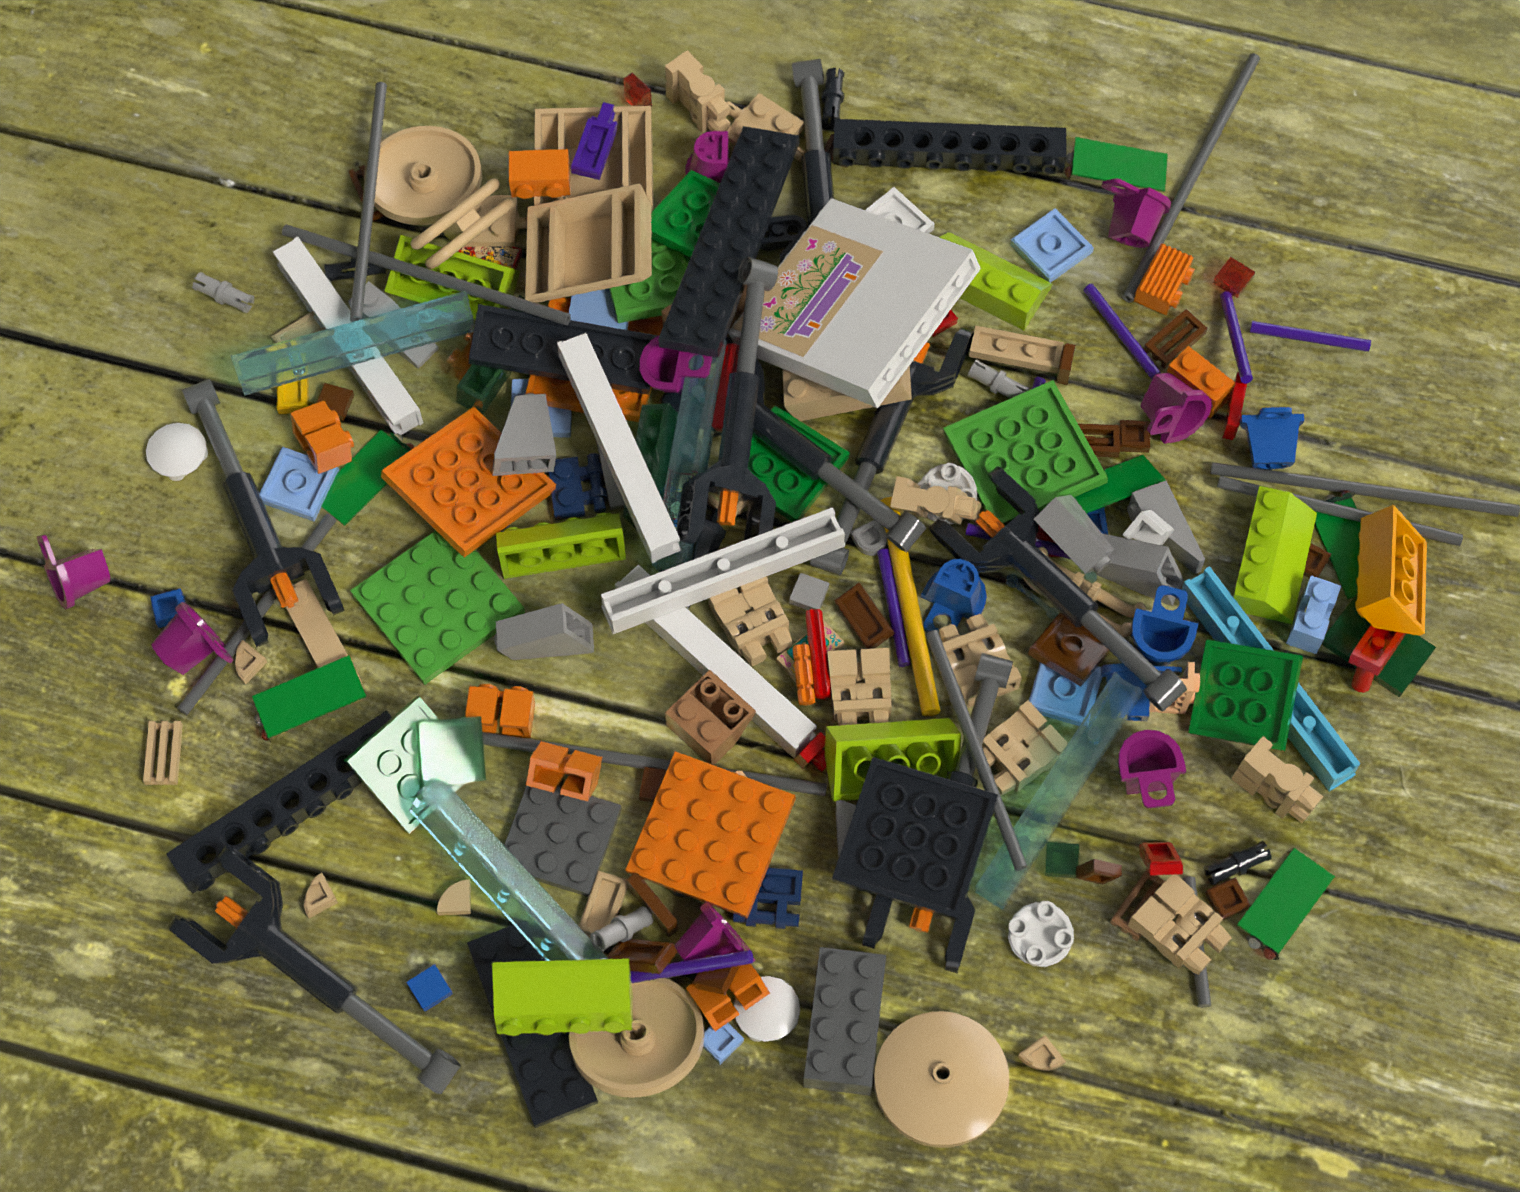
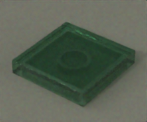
(451, 750)

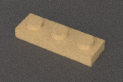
(1016, 349)

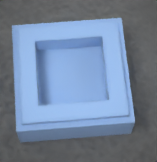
(721, 1043)

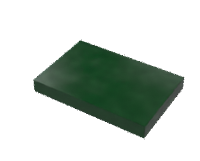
(1401, 666)

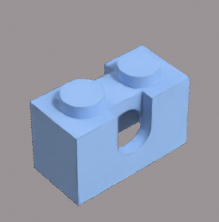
(1311, 626)

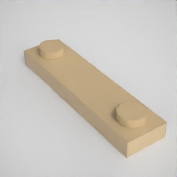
(315, 627)

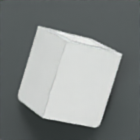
(1149, 528)

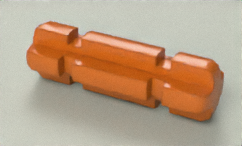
(803, 674)

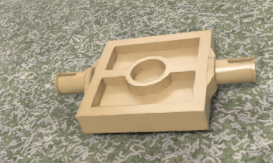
(766, 115)
(504, 230)

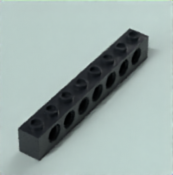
(963, 139)
(271, 803)

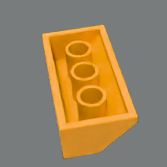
(1392, 573)

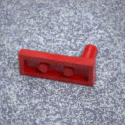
(1372, 655)

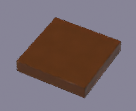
(1069, 650)

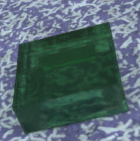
(1061, 859)

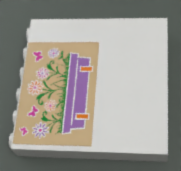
(859, 300)

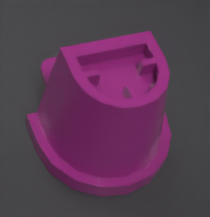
(710, 155)
(1135, 213)
(667, 368)
(1174, 408)
(75, 574)
(188, 641)
(1149, 764)
(709, 936)

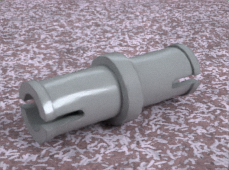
(223, 292)
(996, 380)
(621, 928)

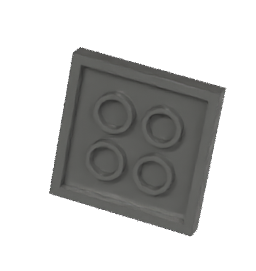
(562, 837)

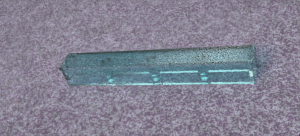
(353, 343)
(690, 445)
(1060, 788)
(501, 875)

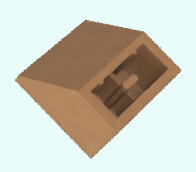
(709, 717)

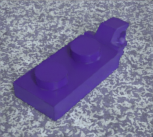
(595, 144)

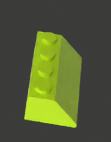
(458, 266)
(1003, 287)
(560, 545)
(1275, 555)
(916, 744)
(562, 996)

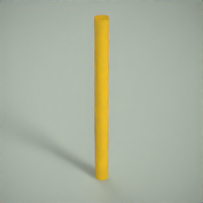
(913, 627)

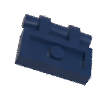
(568, 495)
(779, 888)

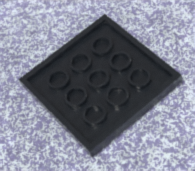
(915, 838)

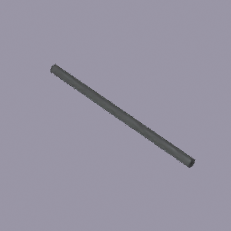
(1340, 510)
(243, 631)
(976, 748)

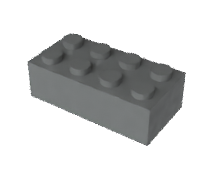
(844, 1021)

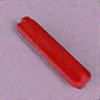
(729, 366)
(818, 653)

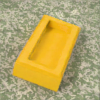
(292, 396)

